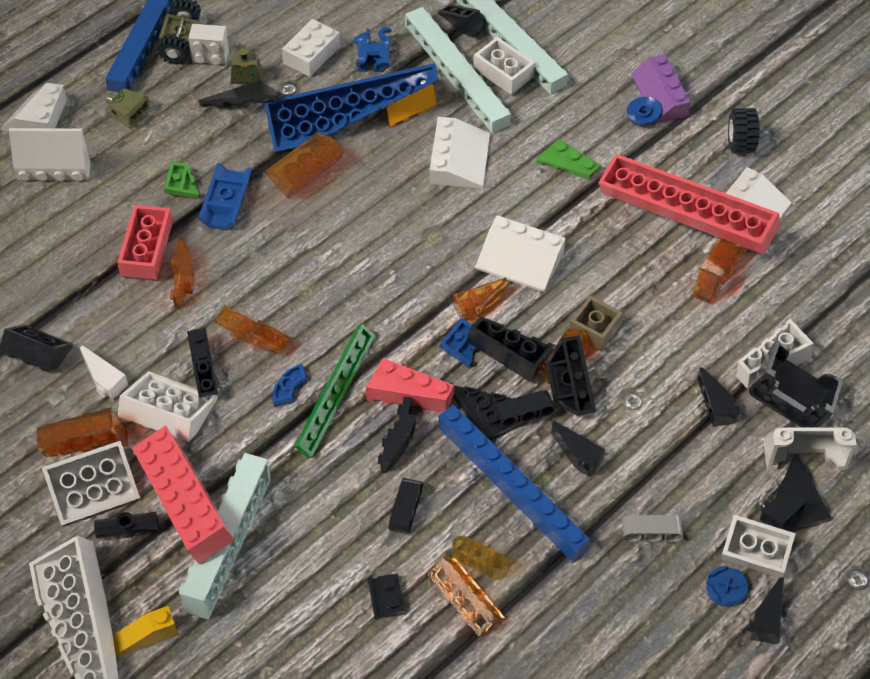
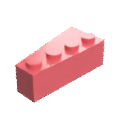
(394, 382)

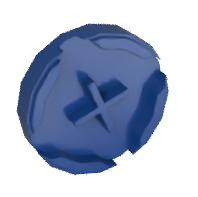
(727, 586)

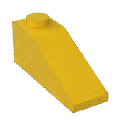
(145, 631)

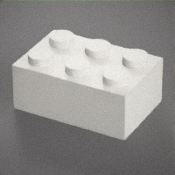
(311, 47)
(504, 65)
(758, 546)

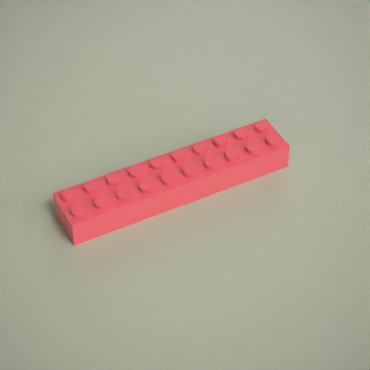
(690, 203)

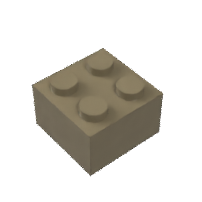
(598, 321)

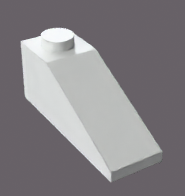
(107, 379)

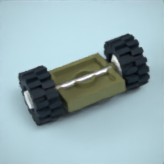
(176, 29)

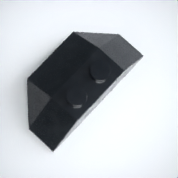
(570, 377)

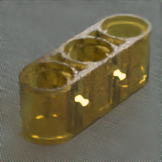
(484, 565)

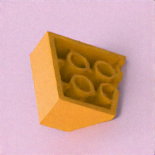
(413, 104)

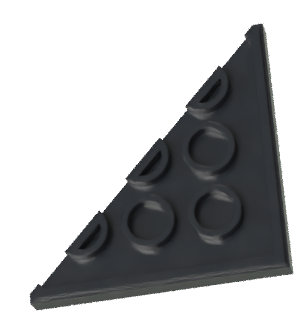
(254, 92)
(481, 410)
(799, 484)

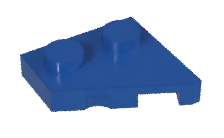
(456, 344)

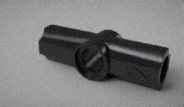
(115, 526)

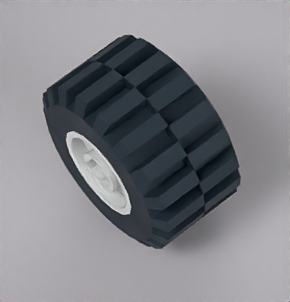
(743, 130)

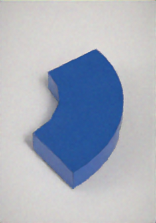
(287, 384)

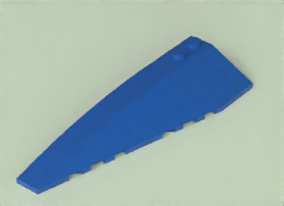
(329, 109)

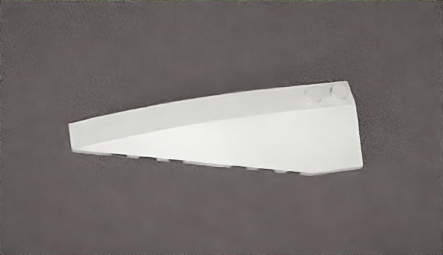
(76, 607)

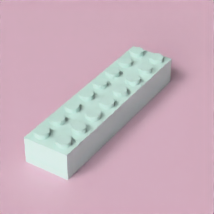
(237, 511)

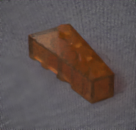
(716, 270)
(82, 433)

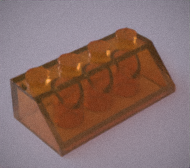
(304, 164)

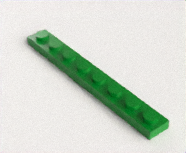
(334, 391)

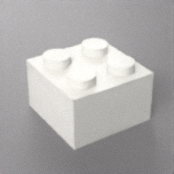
(208, 44)

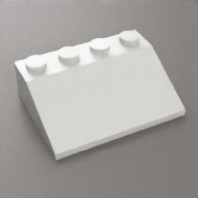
(49, 154)
(459, 154)
(760, 191)
(521, 253)
(162, 402)
(90, 483)

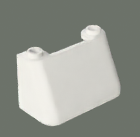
(835, 443)

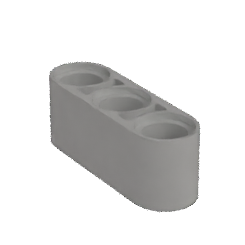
(652, 528)

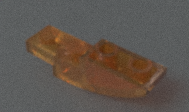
(183, 273)
(251, 332)

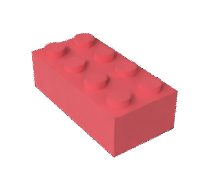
(145, 242)

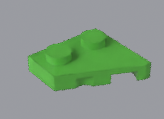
(180, 181)

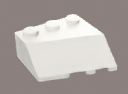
(40, 109)

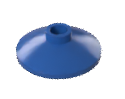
(644, 110)

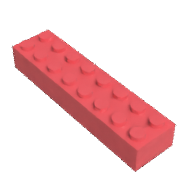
(183, 495)

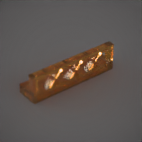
(470, 589)

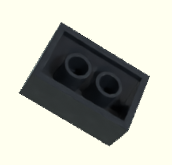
(34, 347)

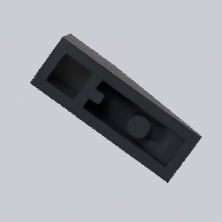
(463, 18)
(717, 399)
(580, 451)
(767, 617)

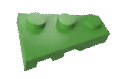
(567, 158)

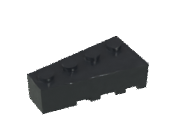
(509, 347)

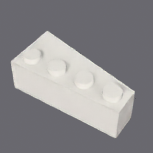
(790, 335)

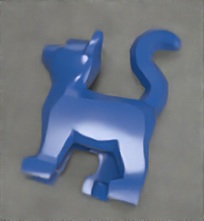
(373, 52)

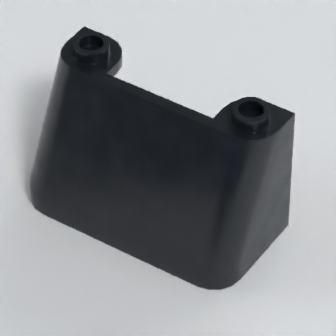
(793, 390)

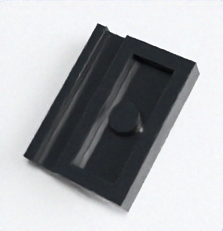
(386, 596)

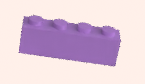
(658, 80)

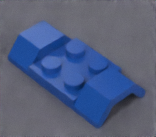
(224, 197)

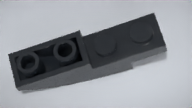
(202, 362)
(398, 438)

